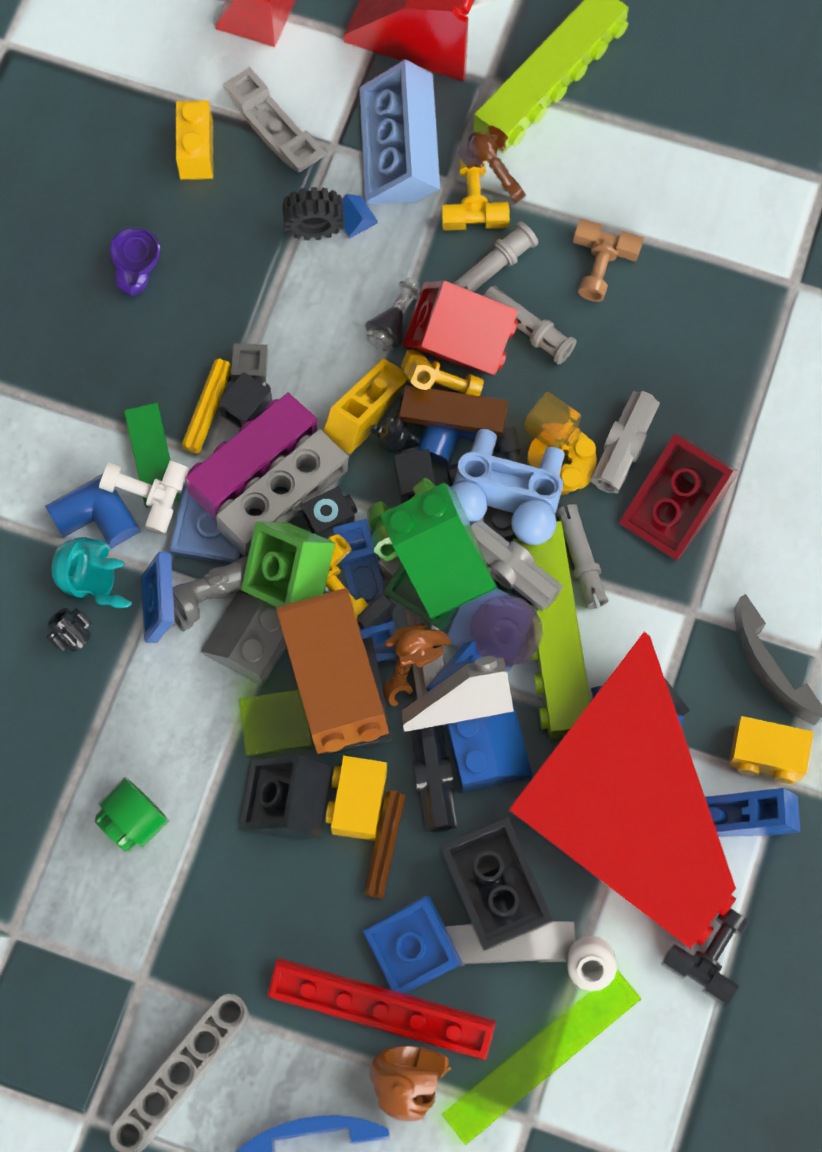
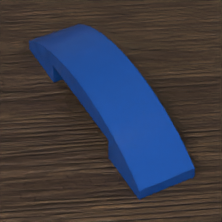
(365, 581)
(360, 1131)

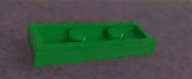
(148, 443)

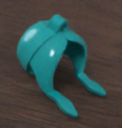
(83, 569)

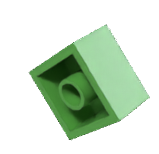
(286, 563)

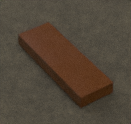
(453, 410)

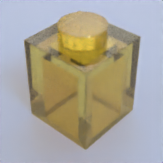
(553, 422)

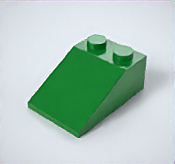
(438, 550)

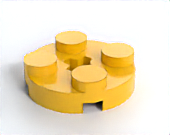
(583, 460)

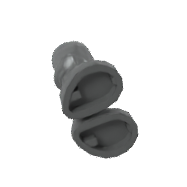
(214, 585)

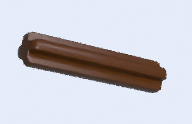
(384, 844)

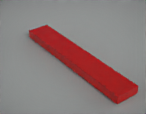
(381, 1008)

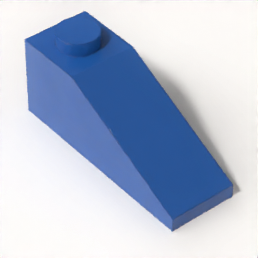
(755, 813)

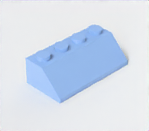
(399, 135)

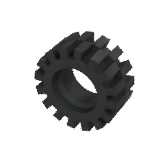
(313, 213)

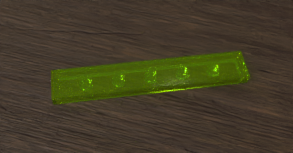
(540, 1058)

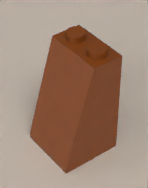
(332, 671)

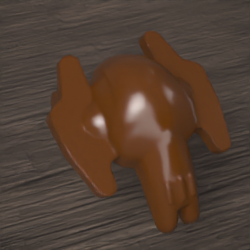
(483, 147)

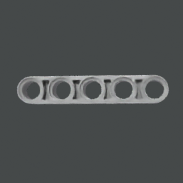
(162, 1083)

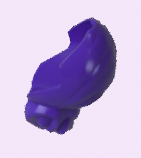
(134, 256)

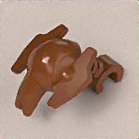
(414, 647)

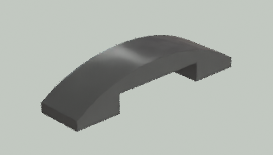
(799, 702)

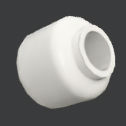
(591, 963)

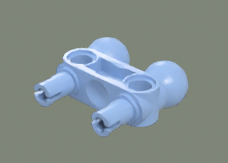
(511, 487)

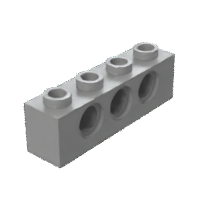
(313, 451)

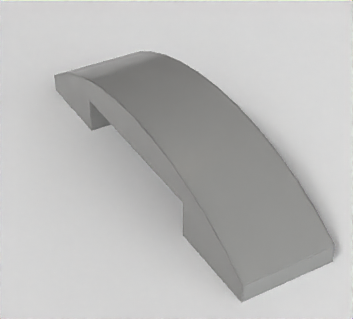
(271, 123)
(542, 945)

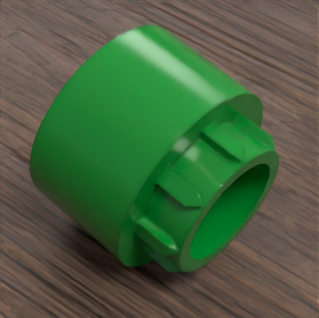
(129, 816)

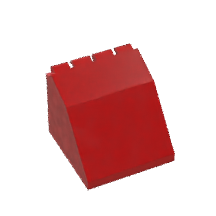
(419, 31)

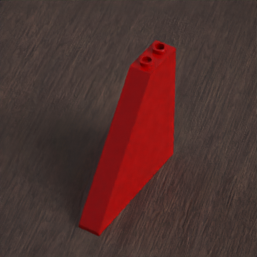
(631, 803)

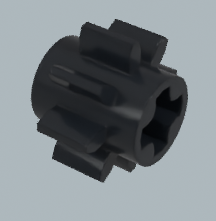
(69, 629)

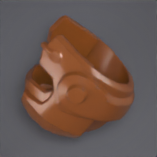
(407, 1080)

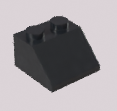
(286, 797)

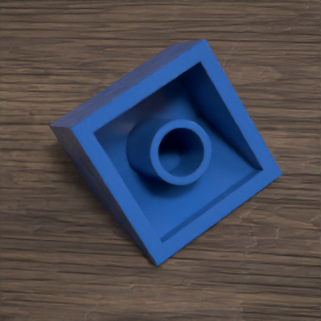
(488, 751)

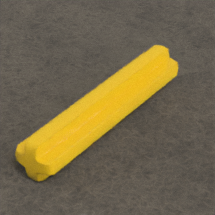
(206, 406)

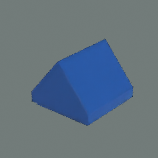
(356, 215)

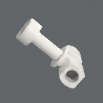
(159, 495)

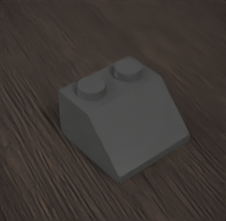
(247, 638)

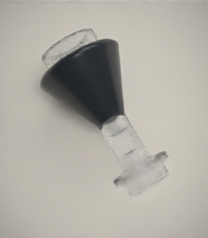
(386, 328)

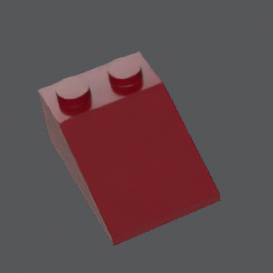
(678, 496)

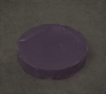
(507, 629)

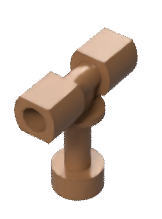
(605, 248)

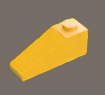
(364, 405)

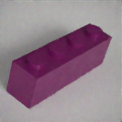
(249, 453)

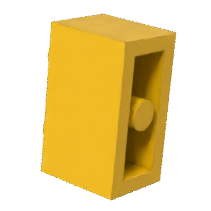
(194, 139)
(770, 750)
(357, 798)

